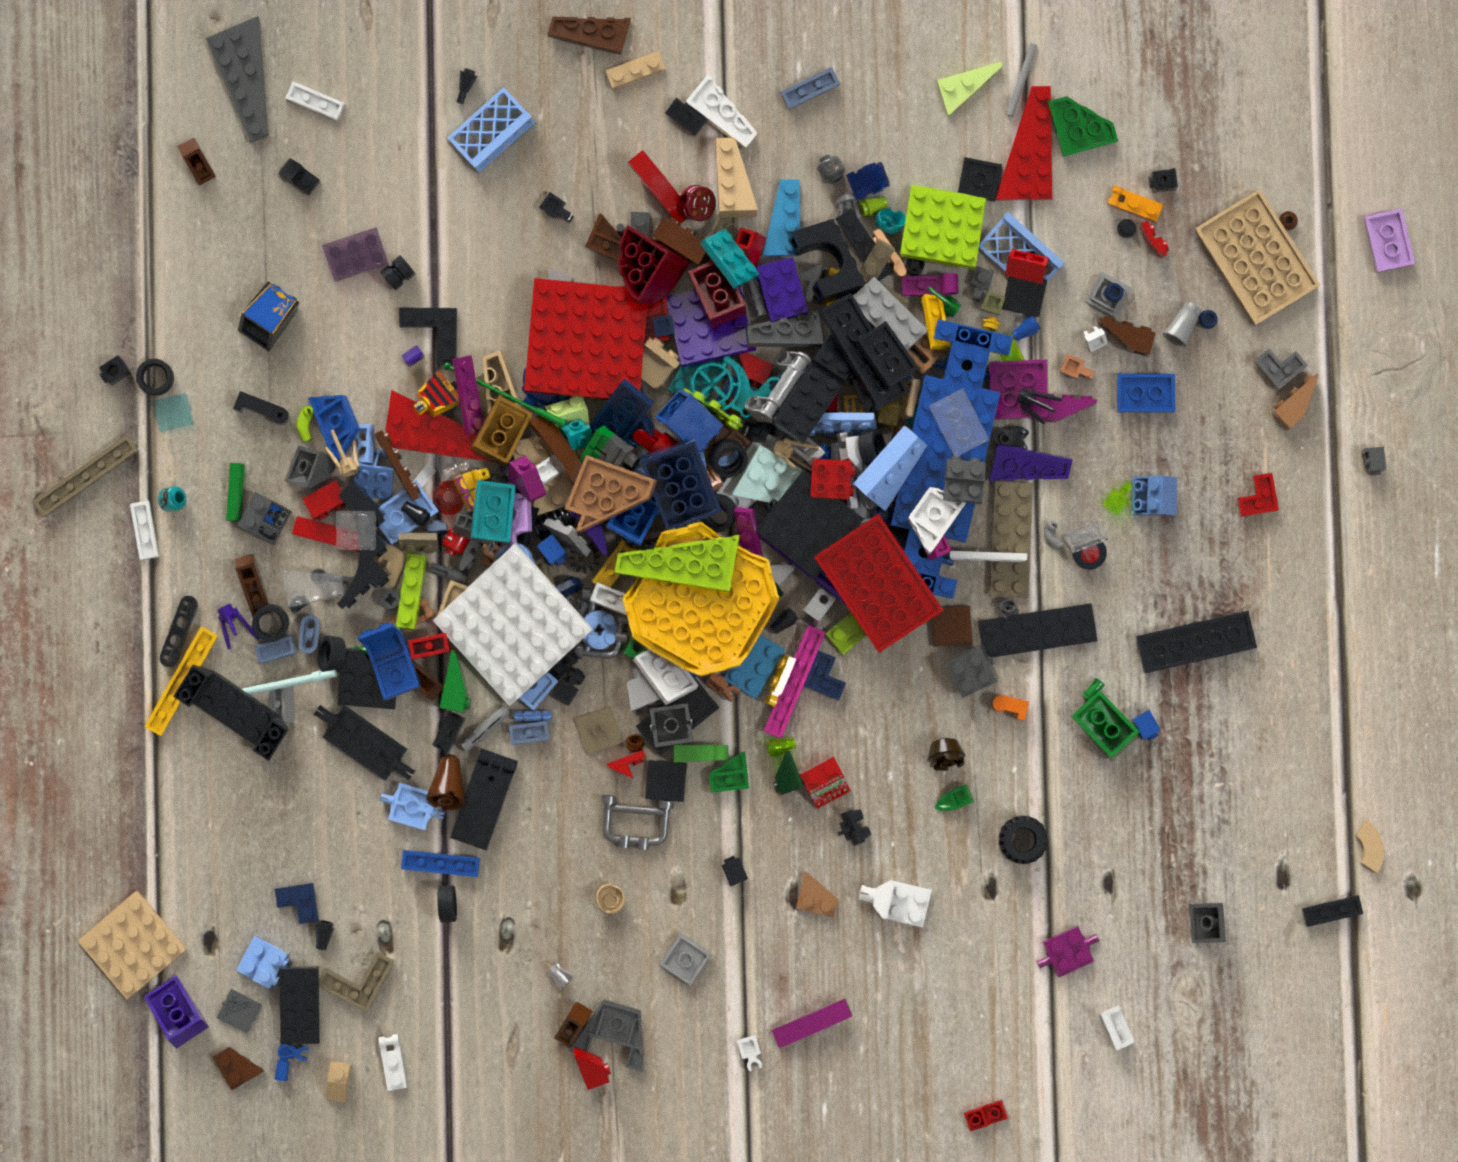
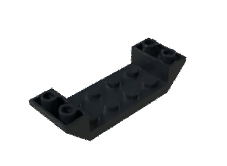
(233, 708)

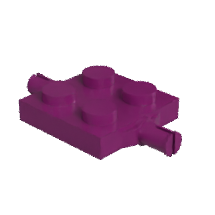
(1068, 951)

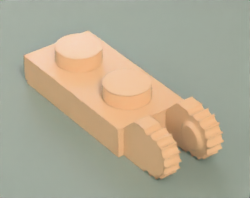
(899, 267)

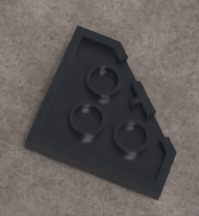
(359, 683)

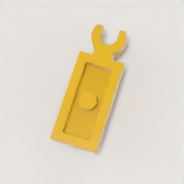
(779, 680)

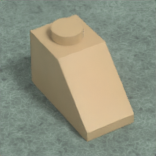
(338, 1081)

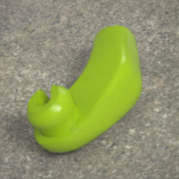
(302, 423)

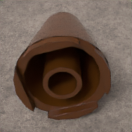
(447, 785)

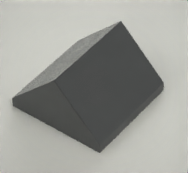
(1207, 922)

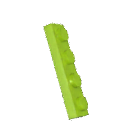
(411, 591)

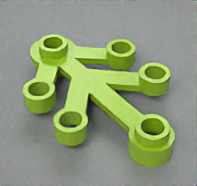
(714, 408)

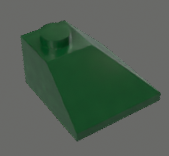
(787, 776)

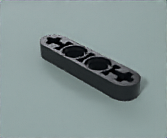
(176, 630)

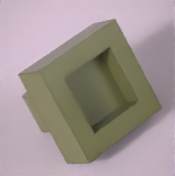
(993, 303)

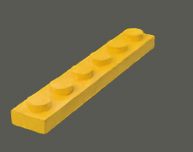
(168, 704)

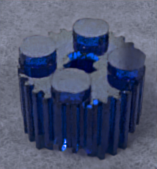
(868, 180)

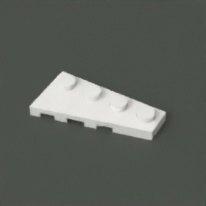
(715, 107)

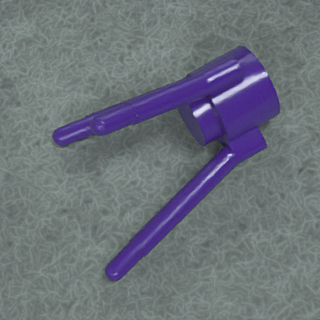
(227, 615)

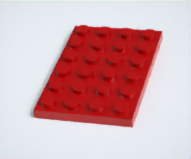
(878, 583)

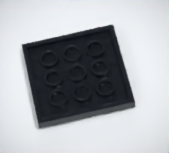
(806, 524)

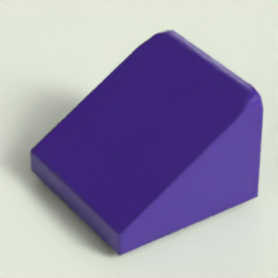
(413, 356)

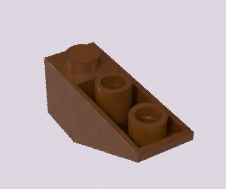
(1131, 338)

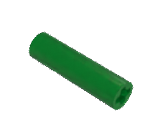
(235, 492)

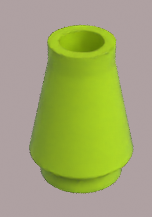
(872, 205)

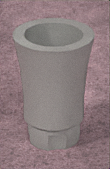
(1183, 324)

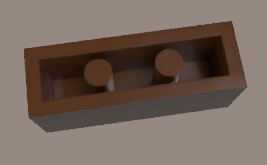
(681, 241)

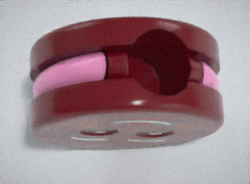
(697, 203)

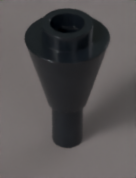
(466, 81)

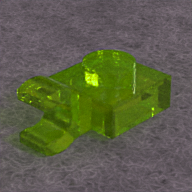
(1116, 499)

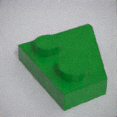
(730, 775)

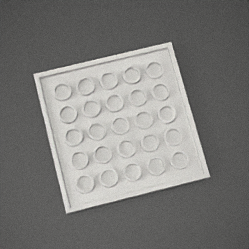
(513, 624)

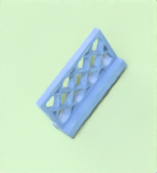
(504, 138)
(1027, 238)

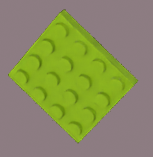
(942, 227)

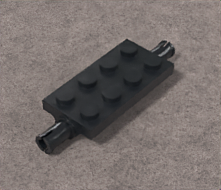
(364, 742)

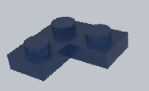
(819, 678)
(303, 897)

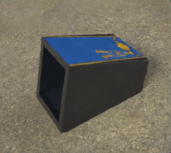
(268, 315)

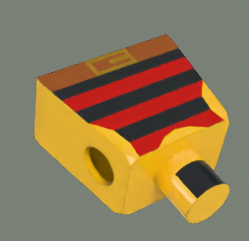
(436, 396)

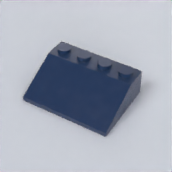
(682, 484)

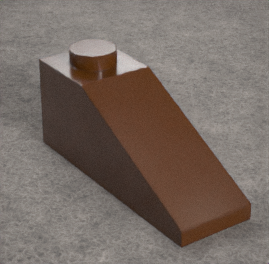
(251, 582)

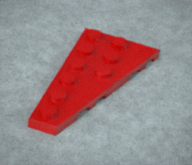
(1030, 160)
(427, 433)

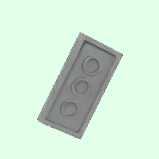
(881, 306)

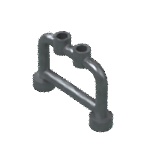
(621, 636)
(642, 842)

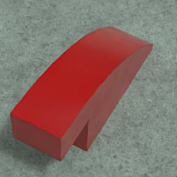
(657, 185)

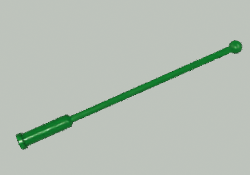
(540, 412)

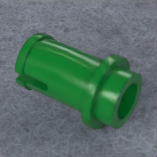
(1093, 689)

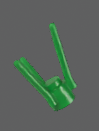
(950, 304)

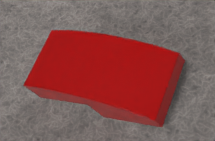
(1157, 245)
(986, 1115)

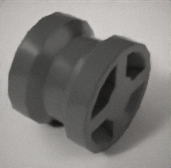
(393, 599)

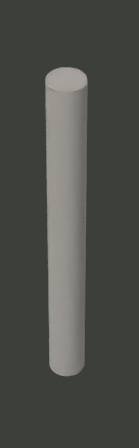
(1021, 80)

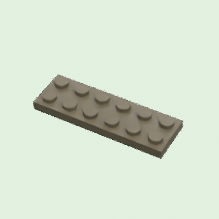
(1011, 535)

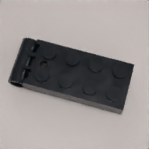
(484, 799)

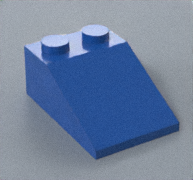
(634, 522)

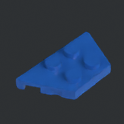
(336, 415)

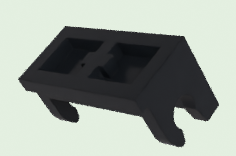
(449, 731)

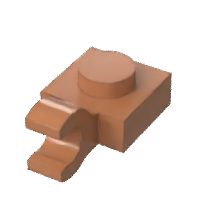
(1074, 367)
(720, 686)

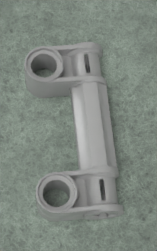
(792, 366)

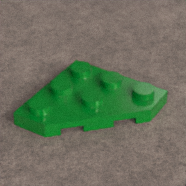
(1079, 127)

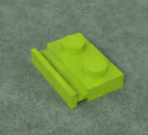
(846, 633)

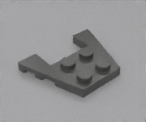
(617, 1025)

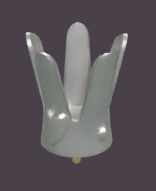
(559, 974)

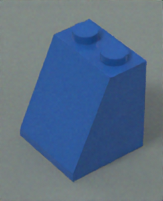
(689, 420)

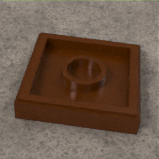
(952, 627)

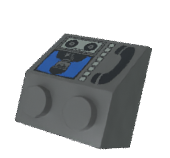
(264, 518)

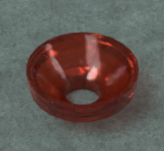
(444, 507)

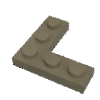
(875, 264)
(363, 994)

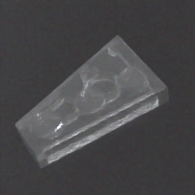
(310, 587)

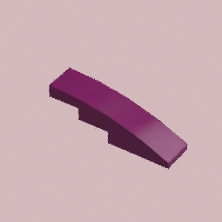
(812, 1023)

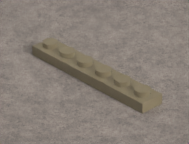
(86, 476)

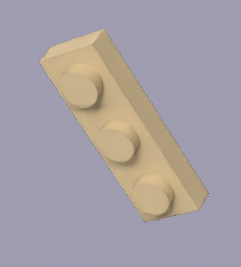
(635, 70)

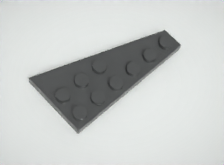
(241, 66)

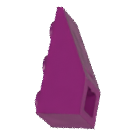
(1068, 407)

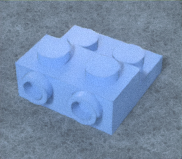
(263, 962)

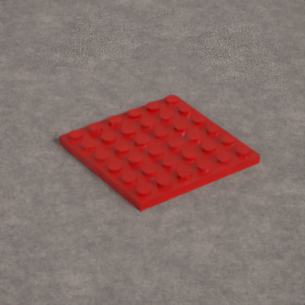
(583, 339)

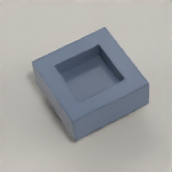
(437, 527)

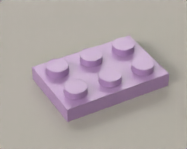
(1389, 240)

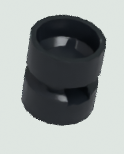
(397, 272)

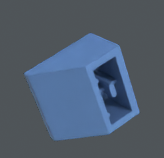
(1154, 496)

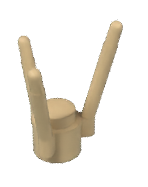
(784, 450)
(348, 466)

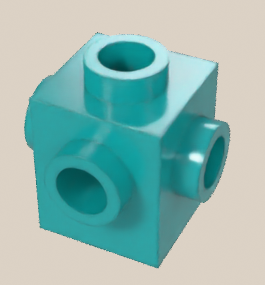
(577, 434)

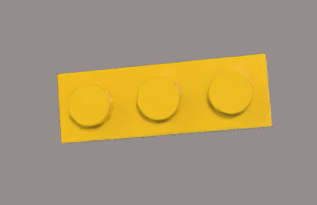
(933, 311)

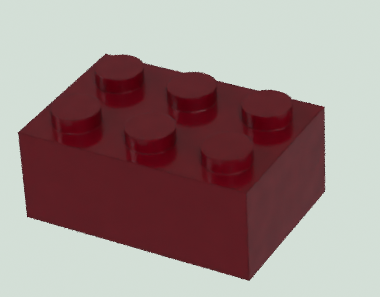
(716, 295)

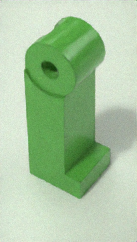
(698, 753)

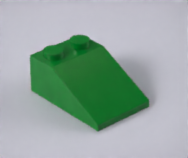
(455, 691)
(1106, 725)

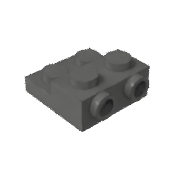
(964, 480)

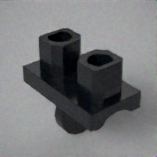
(851, 828)

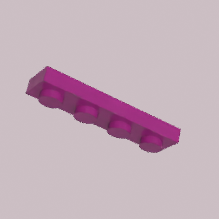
(468, 394)

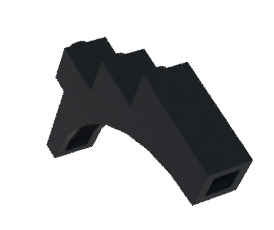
(369, 568)

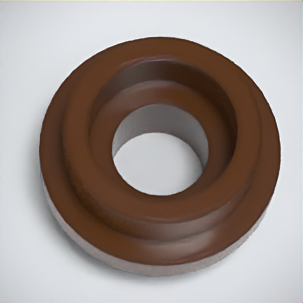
(1283, 216)
(634, 743)

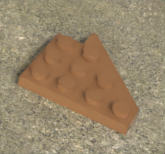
(606, 491)

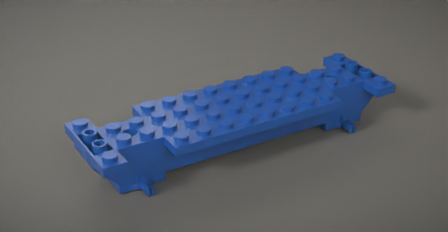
(967, 345)

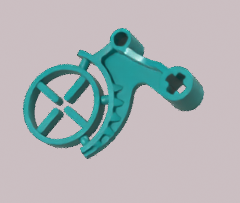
(744, 391)

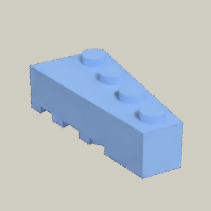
(891, 468)

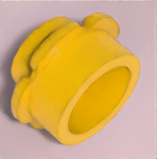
(990, 324)

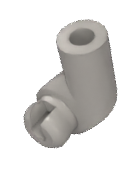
(1050, 534)

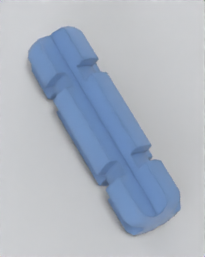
(532, 715)

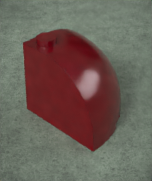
(648, 266)

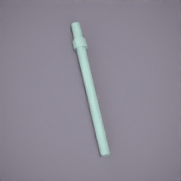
(315, 677)

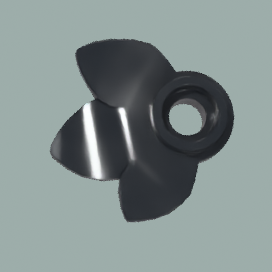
(1014, 436)

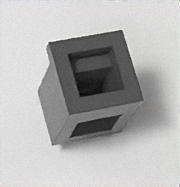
(1374, 460)

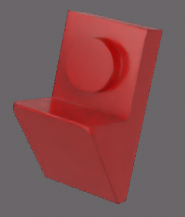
(621, 765)

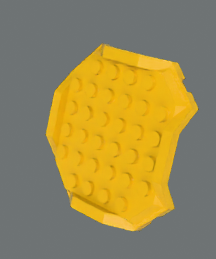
(700, 626)

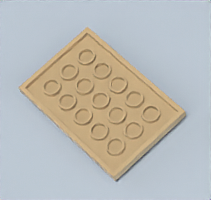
(1257, 257)

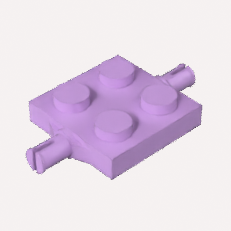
(521, 517)

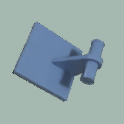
(375, 479)

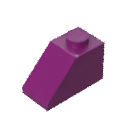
(526, 478)

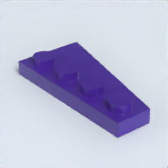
(1019, 463)

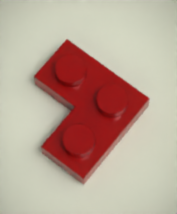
(1263, 501)

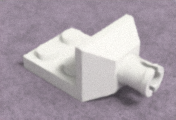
(898, 901)

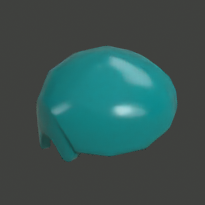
(890, 221)

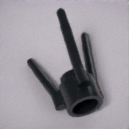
(1027, 398)

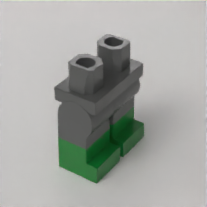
(610, 449)

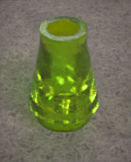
(780, 746)

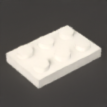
(665, 677)

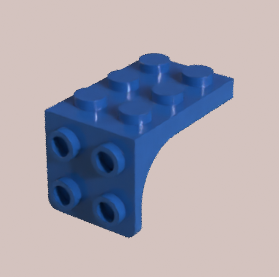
(390, 660)

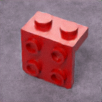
(832, 479)

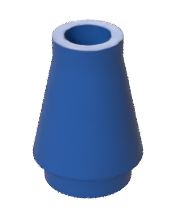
(1026, 328)

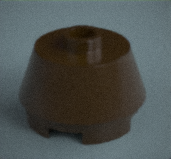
(945, 754)

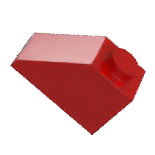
(757, 369)
(592, 1068)

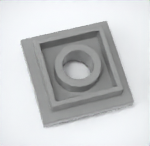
(1097, 299)

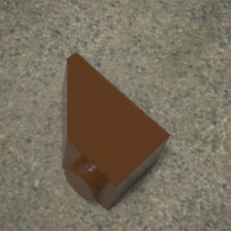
(196, 161)
(573, 1024)

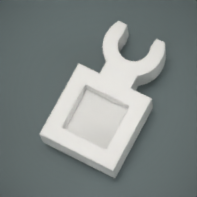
(749, 1049)

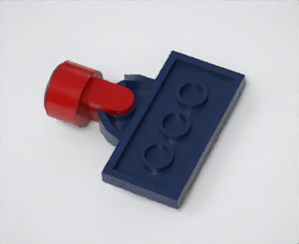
(627, 418)

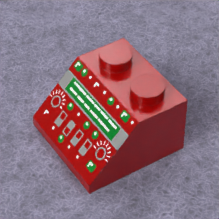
(825, 782)

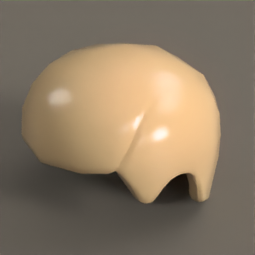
(610, 899)

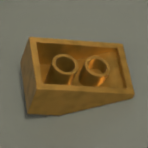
(501, 431)

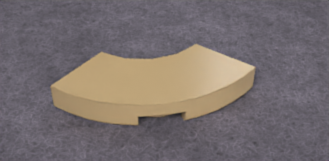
(1372, 846)

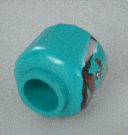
(172, 499)

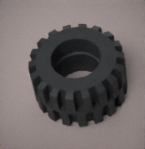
(1037, 849)

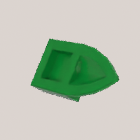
(955, 799)

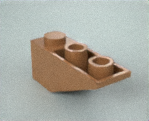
(1295, 407)

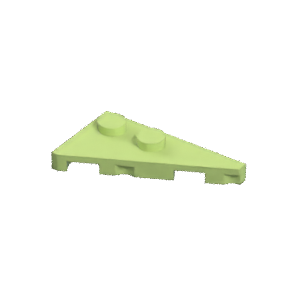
(960, 87)

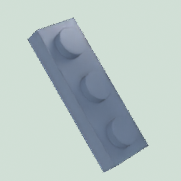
(810, 88)

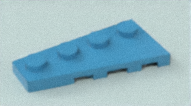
(784, 220)

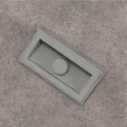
(283, 703)

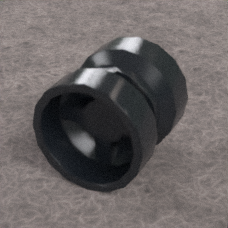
(918, 266)

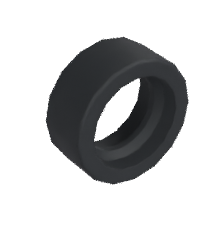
(154, 391)
(870, 445)
(721, 448)
(730, 506)
(270, 637)
(331, 654)
(447, 903)

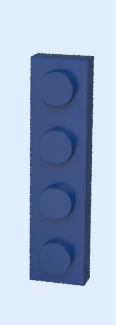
(440, 863)

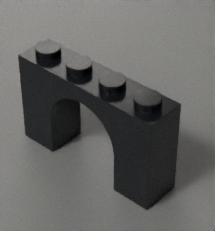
(828, 238)

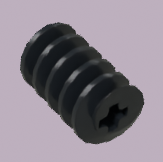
(564, 517)

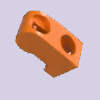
(1004, 703)

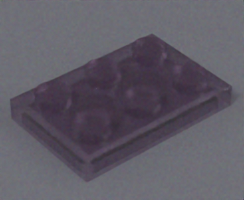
(355, 254)

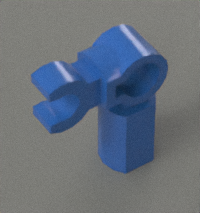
(287, 1051)

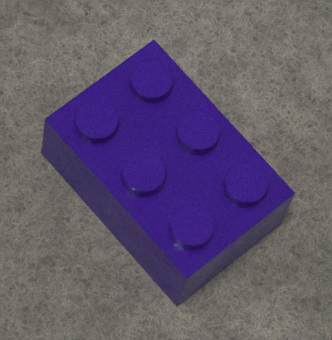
(781, 289)

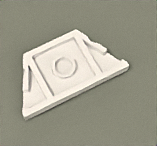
(933, 517)

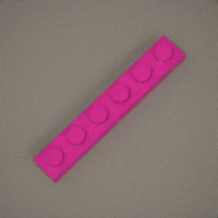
(787, 700)

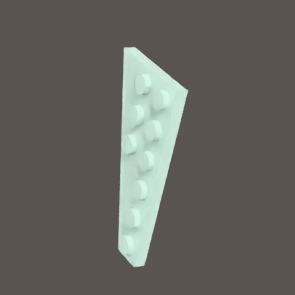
(766, 477)

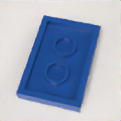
(1145, 393)

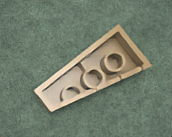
(733, 186)
(498, 375)

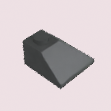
(309, 467)

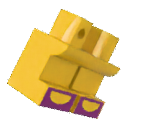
(467, 482)

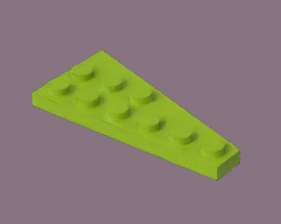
(693, 564)

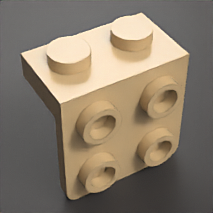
(657, 362)

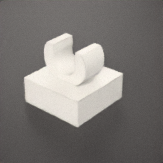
(1095, 339)

